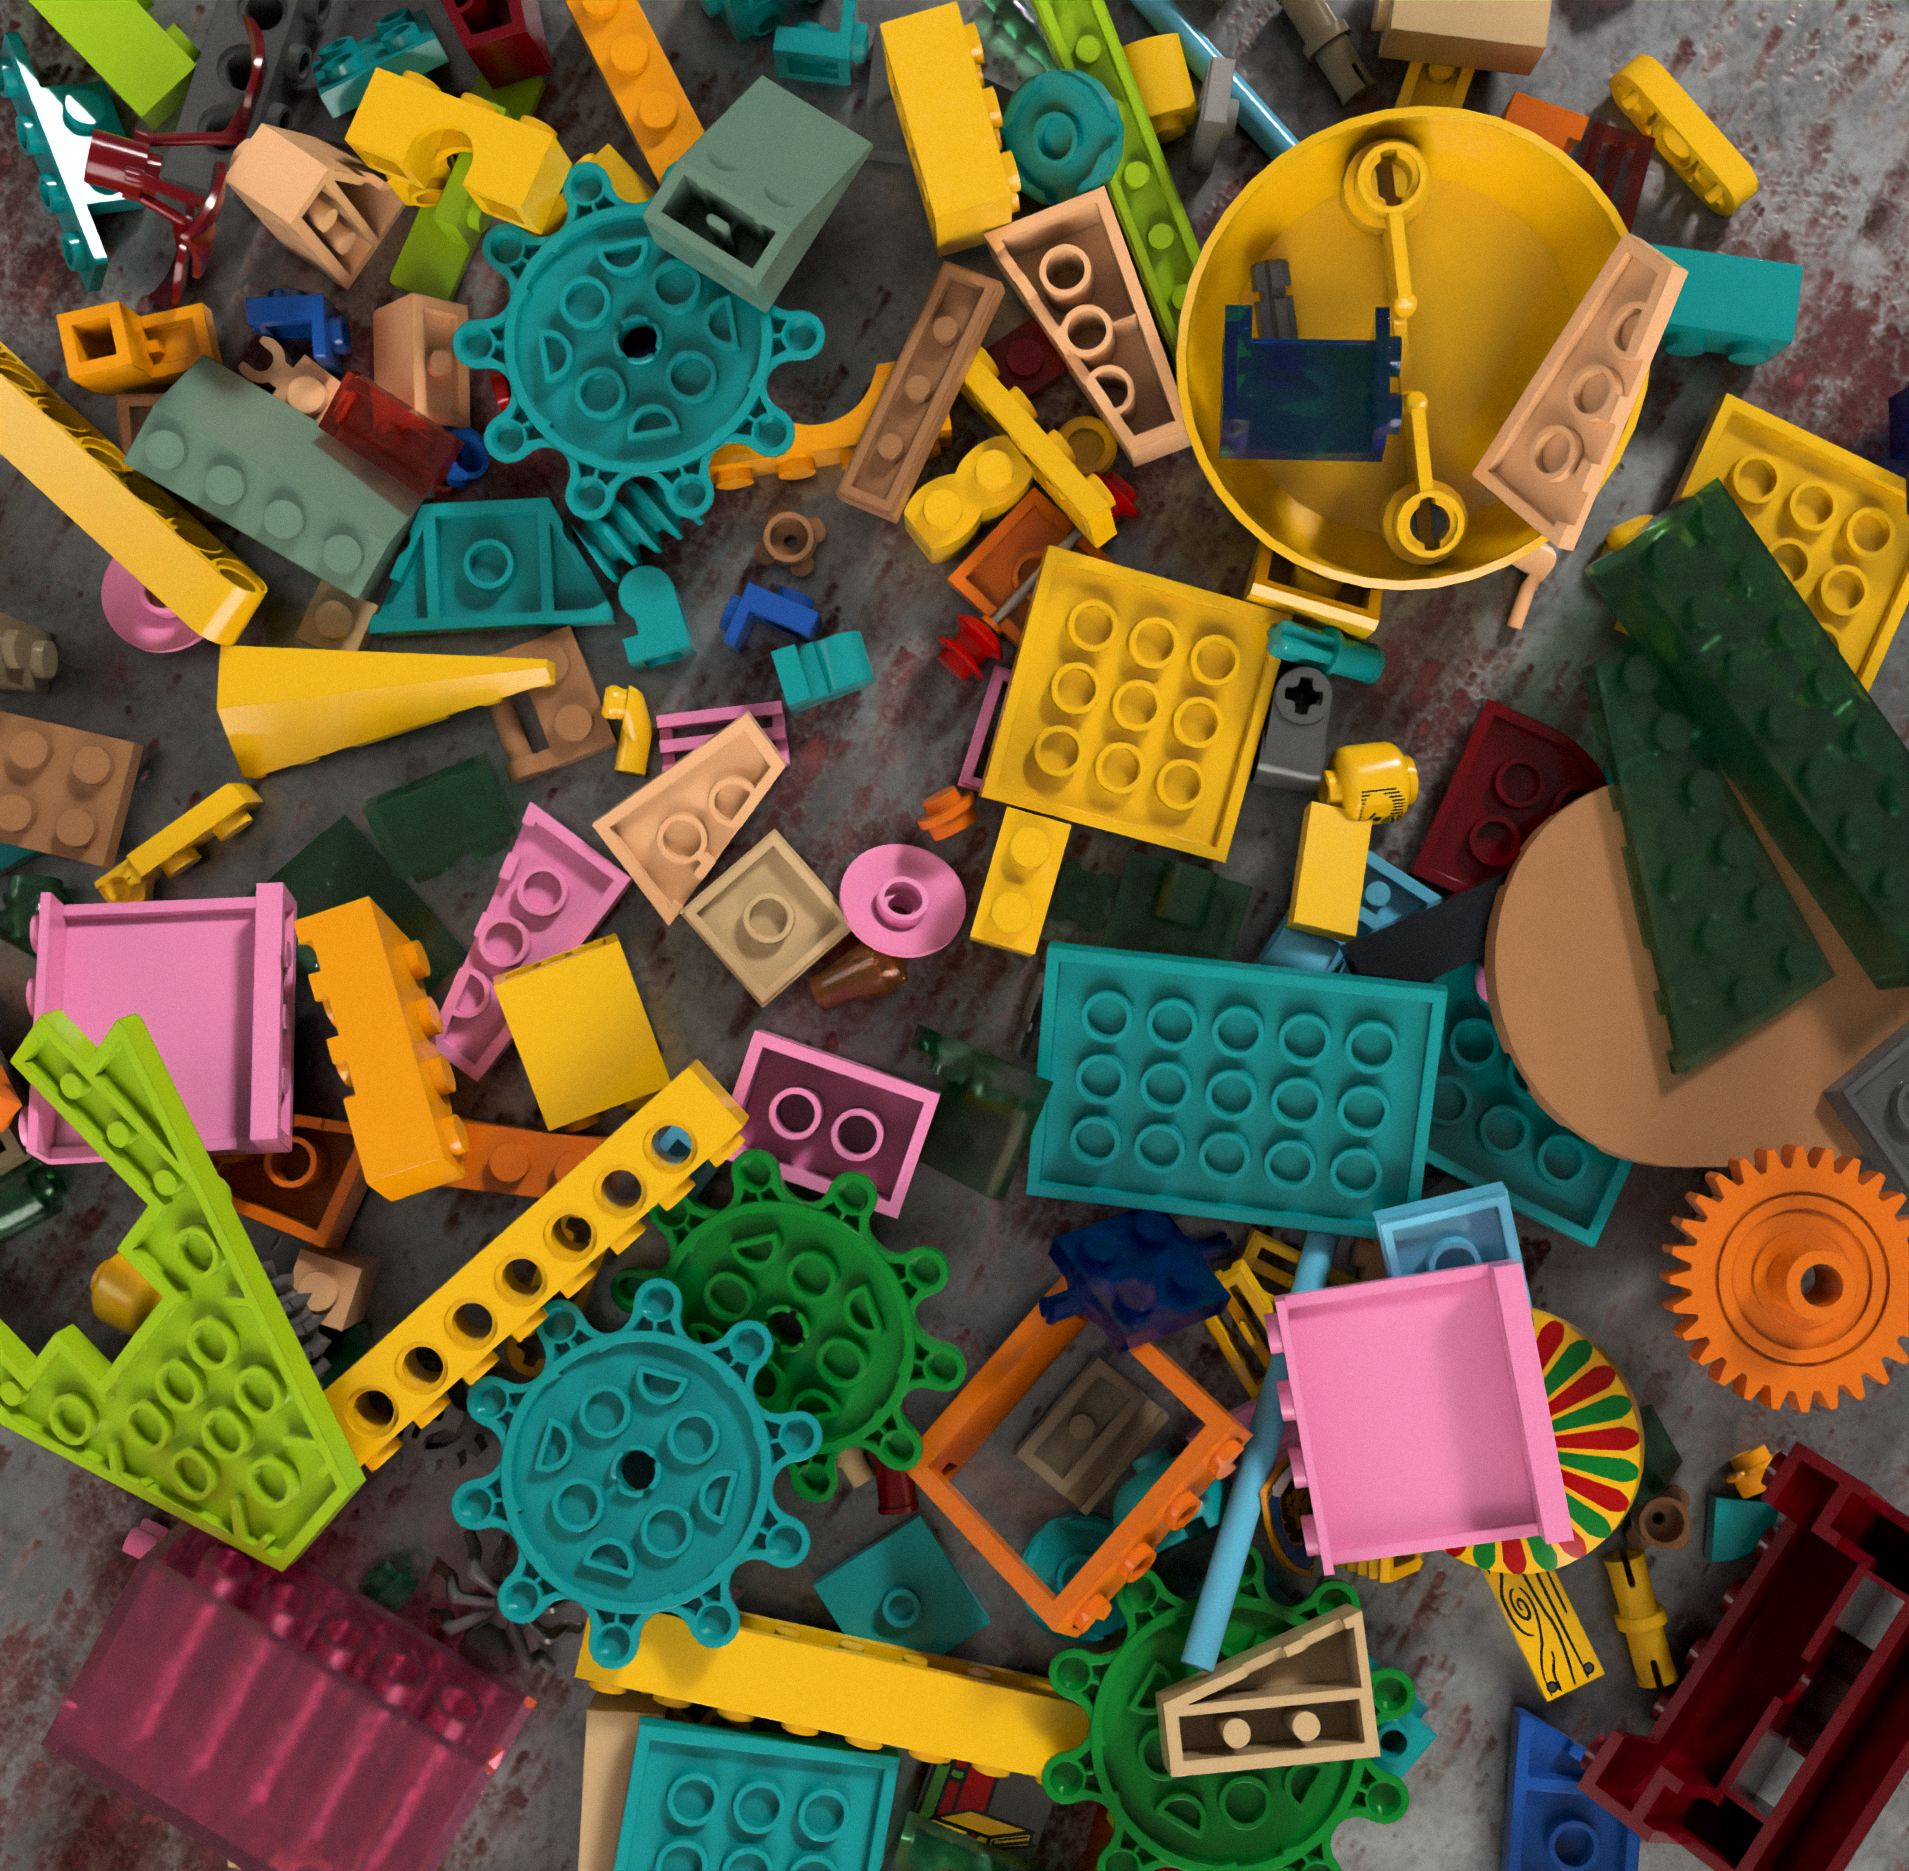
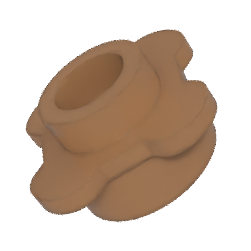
(782, 525)
(1671, 1531)

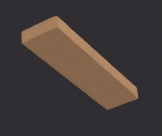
(920, 391)

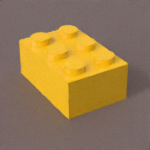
(950, 126)

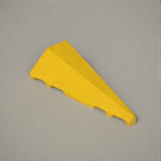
(311, 702)

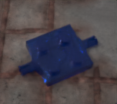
(1137, 1277)

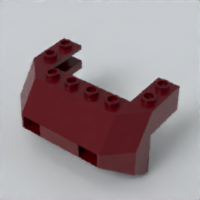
(1776, 1678)

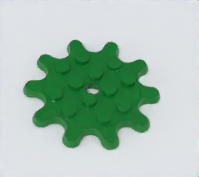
(849, 1295)
(1221, 1819)

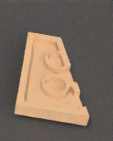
(690, 812)

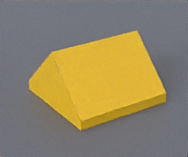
(1310, 596)

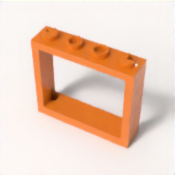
(1131, 1546)

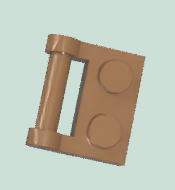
(565, 710)

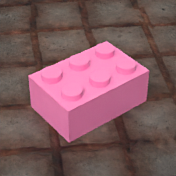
(832, 1117)

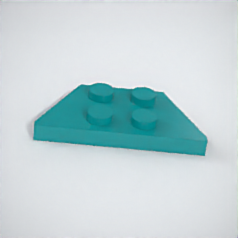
(490, 571)

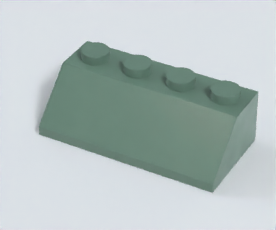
(275, 477)

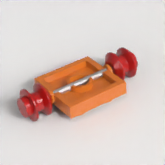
(1003, 573)

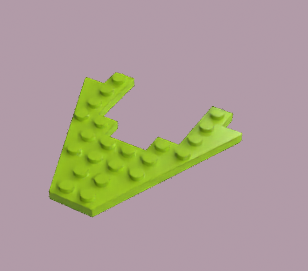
(213, 1391)

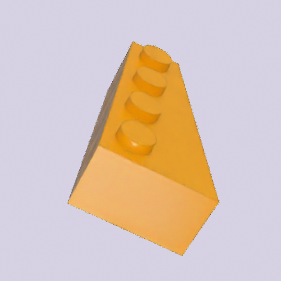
(386, 1048)

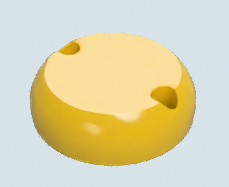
(1479, 286)

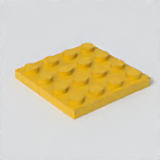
(1823, 517)
(1133, 705)

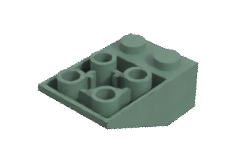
(756, 191)

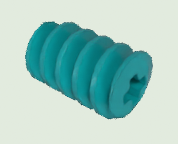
(629, 526)

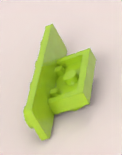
(448, 233)

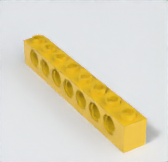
(690, 1102)

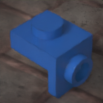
(300, 316)
(782, 611)

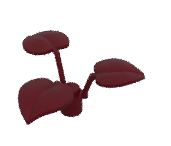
(134, 171)

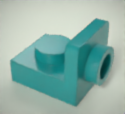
(822, 56)

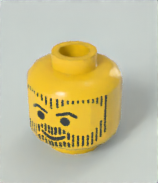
(1370, 782)

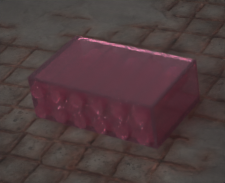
(283, 1714)

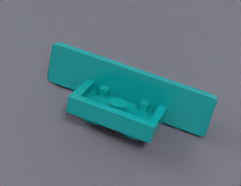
(57, 130)

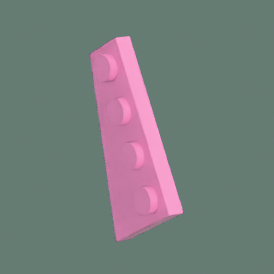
(546, 902)

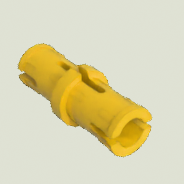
(1640, 1618)

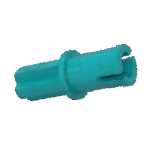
(1326, 651)

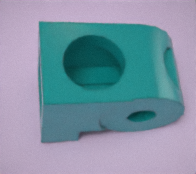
(659, 616)
(823, 670)

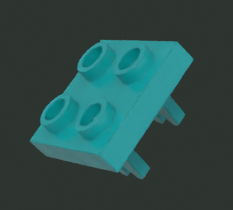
(400, 44)

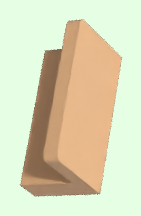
(418, 359)

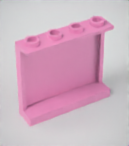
(212, 992)
(1419, 1414)

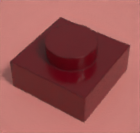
(1027, 360)

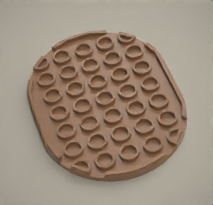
(1585, 1028)

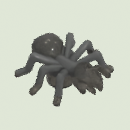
(489, 1635)

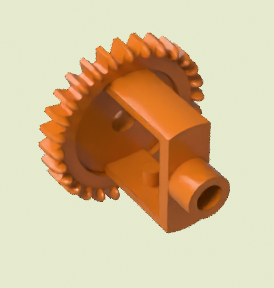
(1747, 1270)

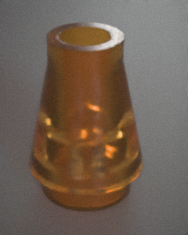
(858, 977)

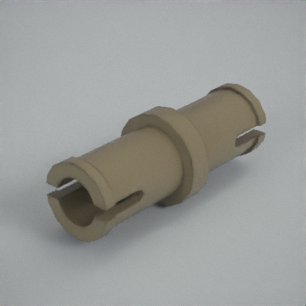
(1331, 48)

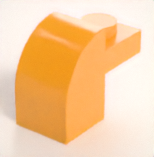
(126, 353)

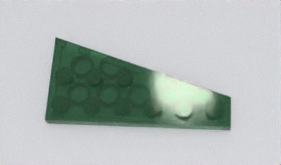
(1699, 878)

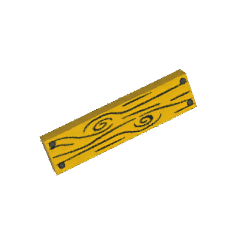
(1545, 1630)

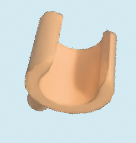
(1537, 567)

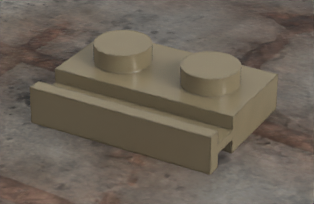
(1091, 1434)

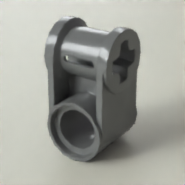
(1292, 743)

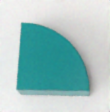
(1735, 1525)

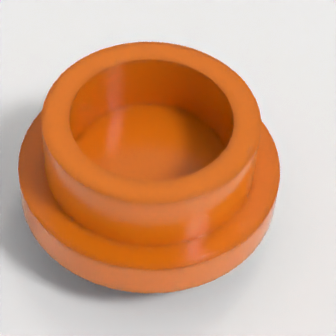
(947, 812)

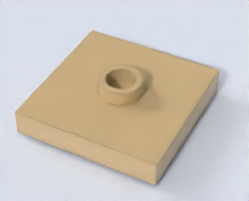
(768, 918)

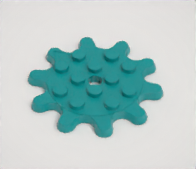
(615, 413)
(564, 1486)

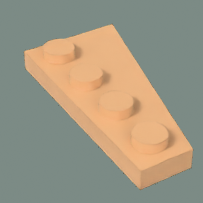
(1578, 402)

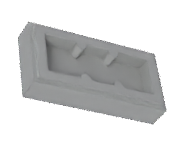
(1214, 116)

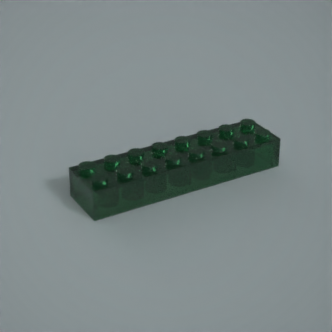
(1776, 712)

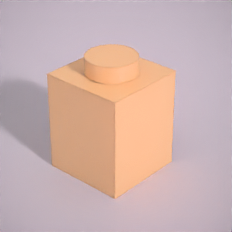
(338, 1281)

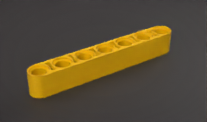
(123, 508)

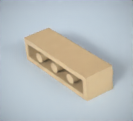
(607, 1762)

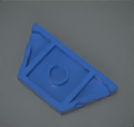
(1550, 1819)

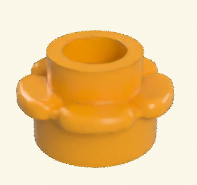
(1749, 1470)

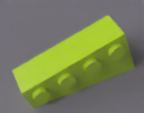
(128, 51)

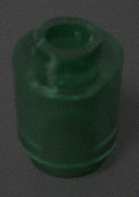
(29, 1198)

